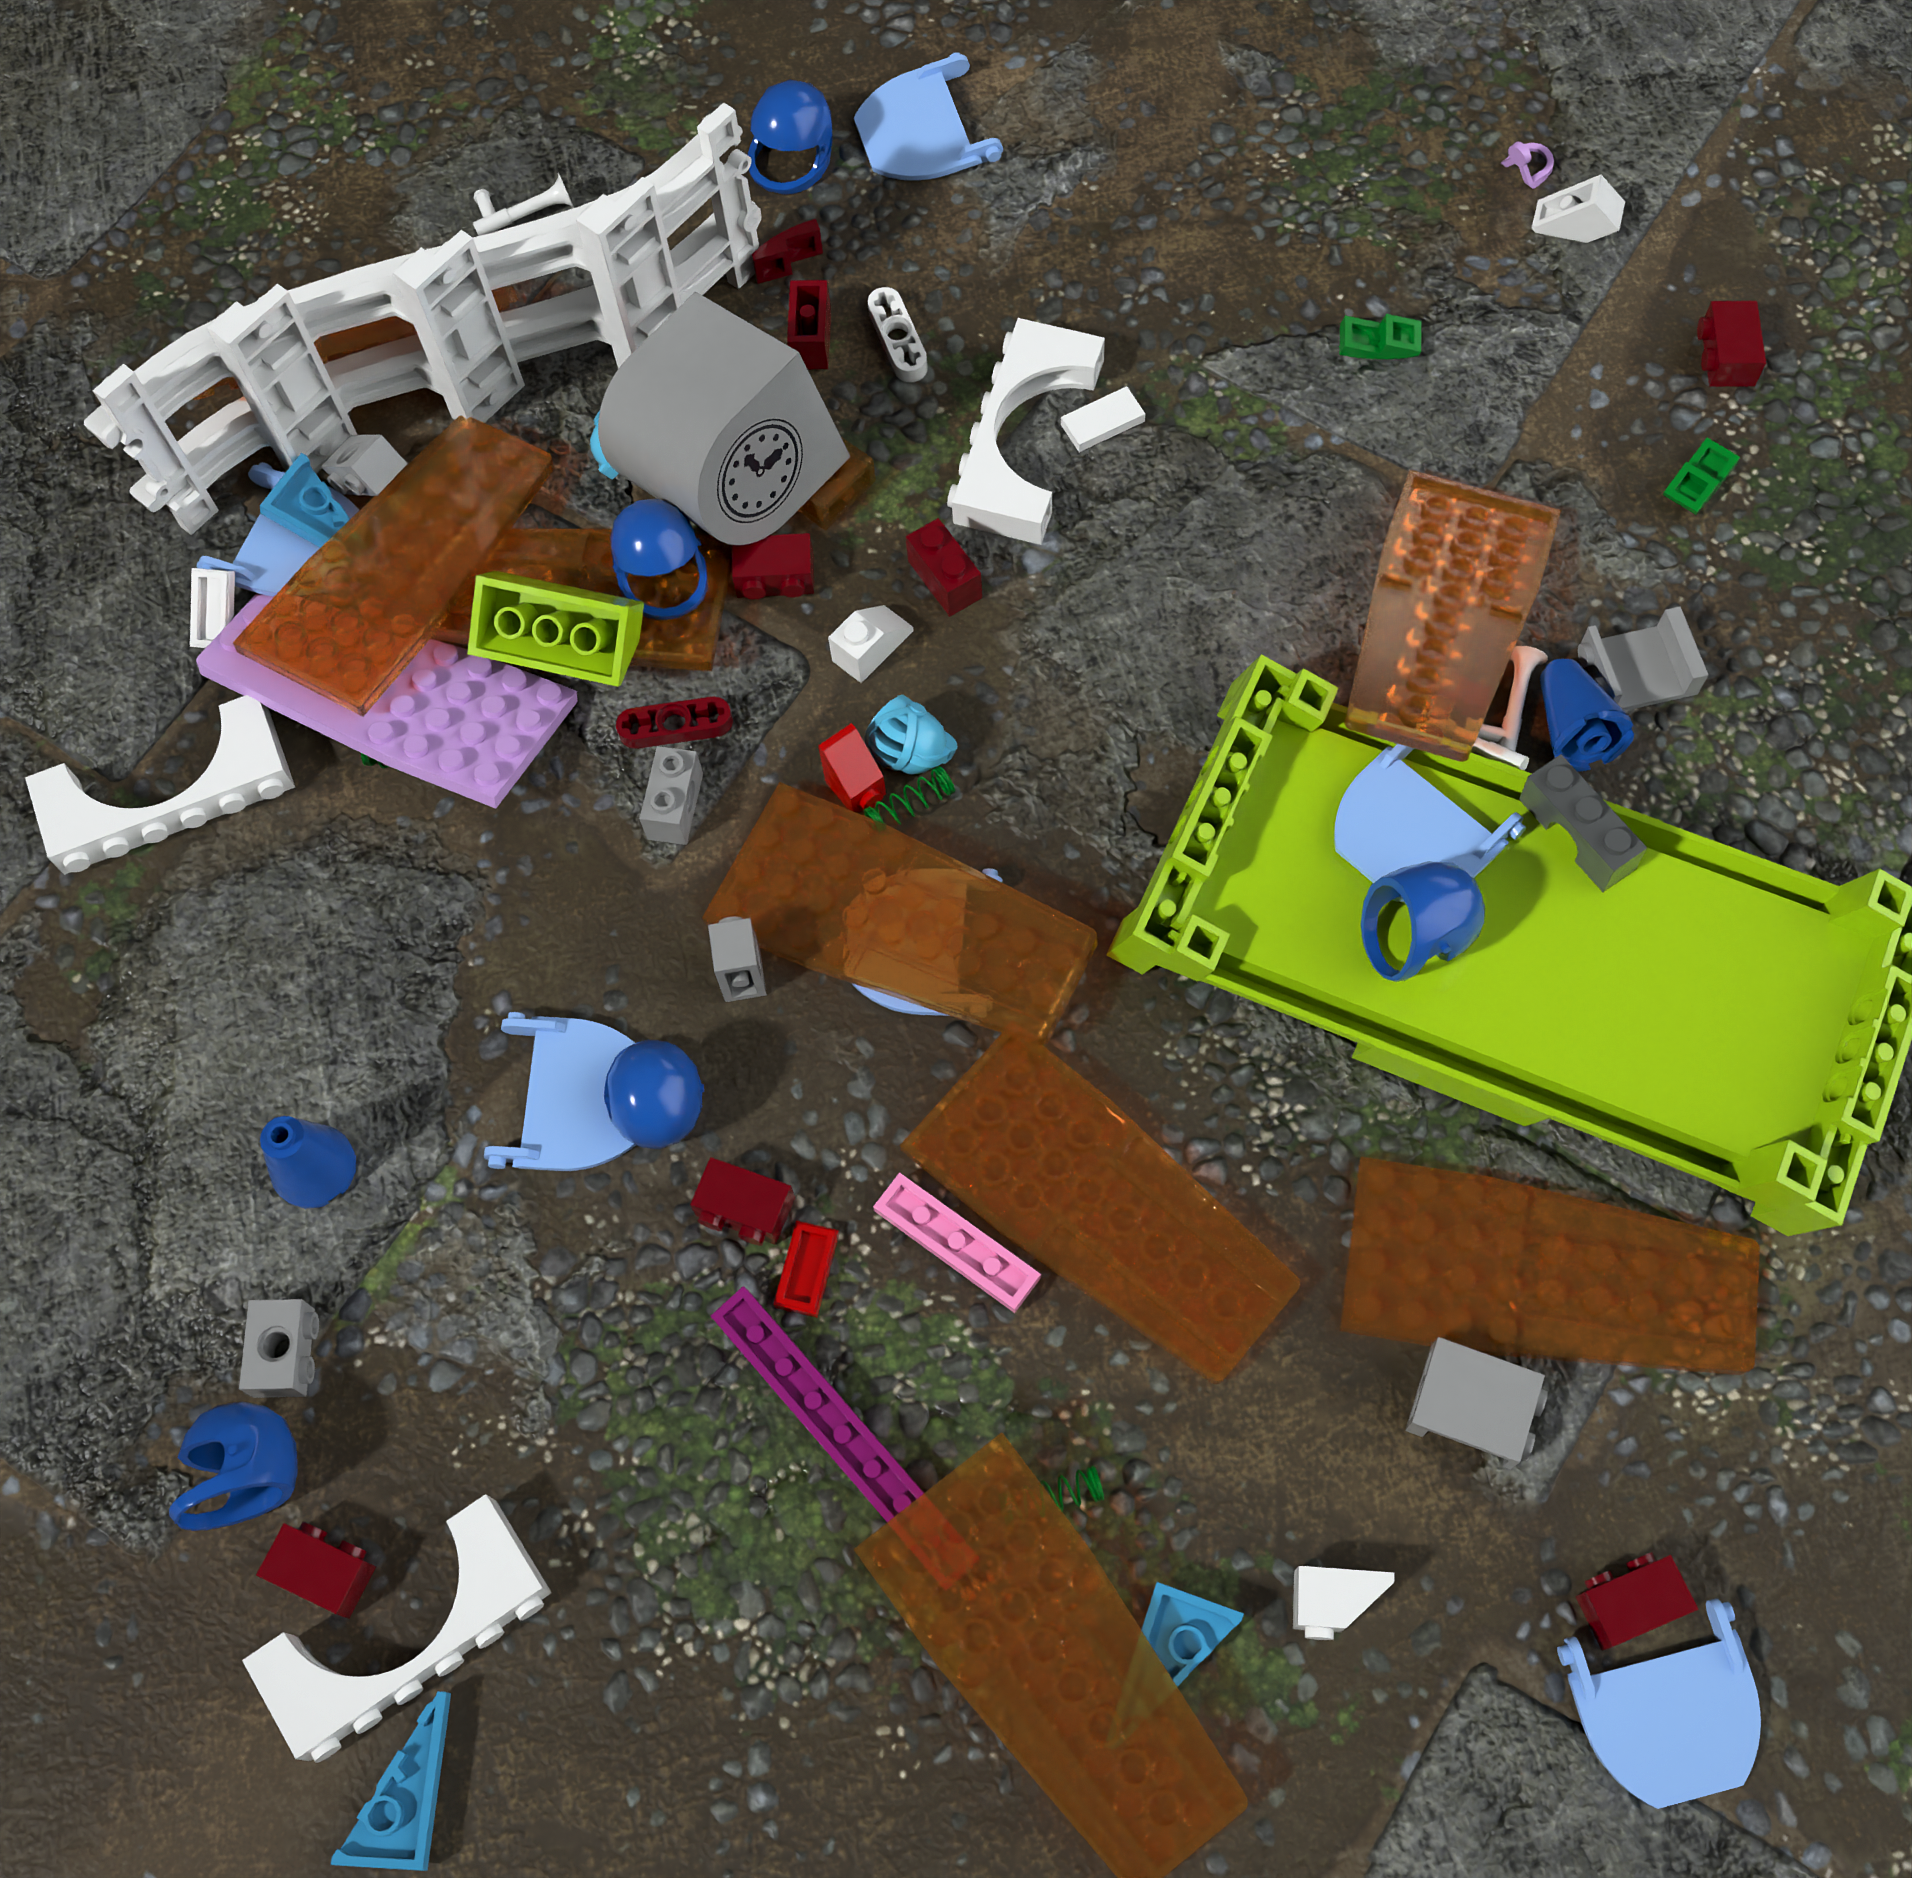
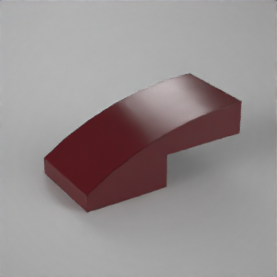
(775, 256)

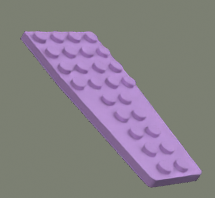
(442, 720)

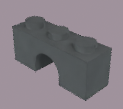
(1603, 840)

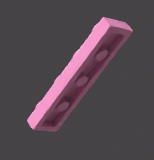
(957, 1242)

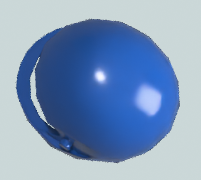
(792, 119)
(651, 541)
(1443, 914)
(653, 1094)
(253, 1461)

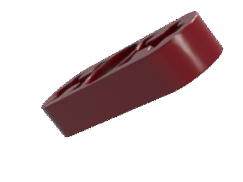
(660, 712)

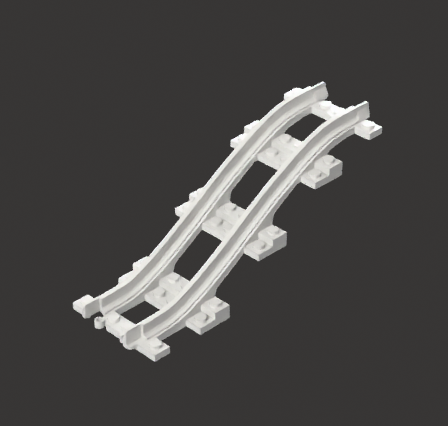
(461, 337)

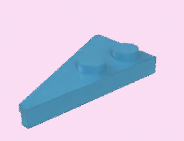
(304, 504)
(1185, 1628)
(399, 1818)

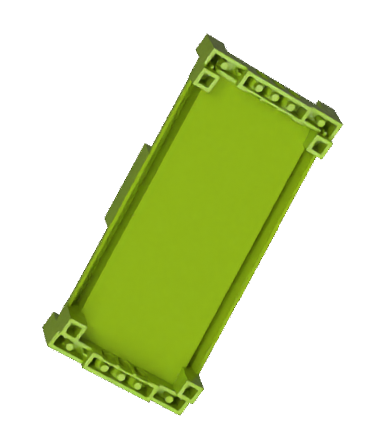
(1680, 1014)

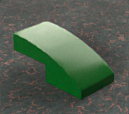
(1391, 339)
(1701, 476)

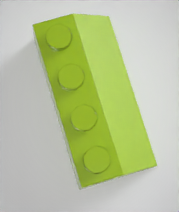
(554, 627)

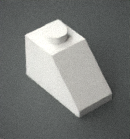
(1580, 212)
(867, 640)
(1333, 1598)

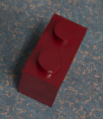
(810, 321)
(1732, 343)
(774, 567)
(944, 567)
(742, 1202)
(316, 1569)
(1636, 1601)

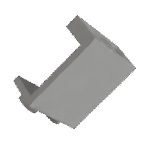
(1645, 663)
(1478, 1401)

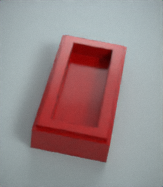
(806, 1269)

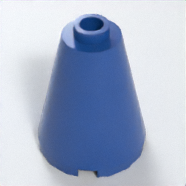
(1582, 716)
(307, 1161)

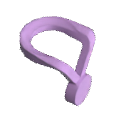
(1520, 155)

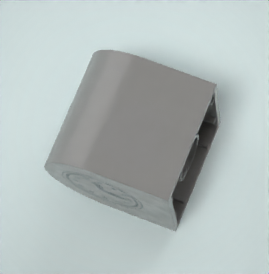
(720, 423)

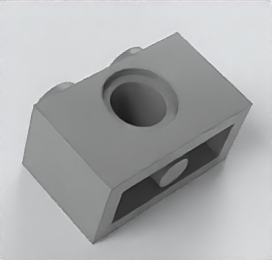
(363, 465)
(671, 795)
(737, 959)
(266, 1327)

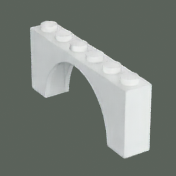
(1034, 362)
(242, 772)
(322, 1707)

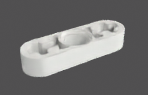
(896, 348)

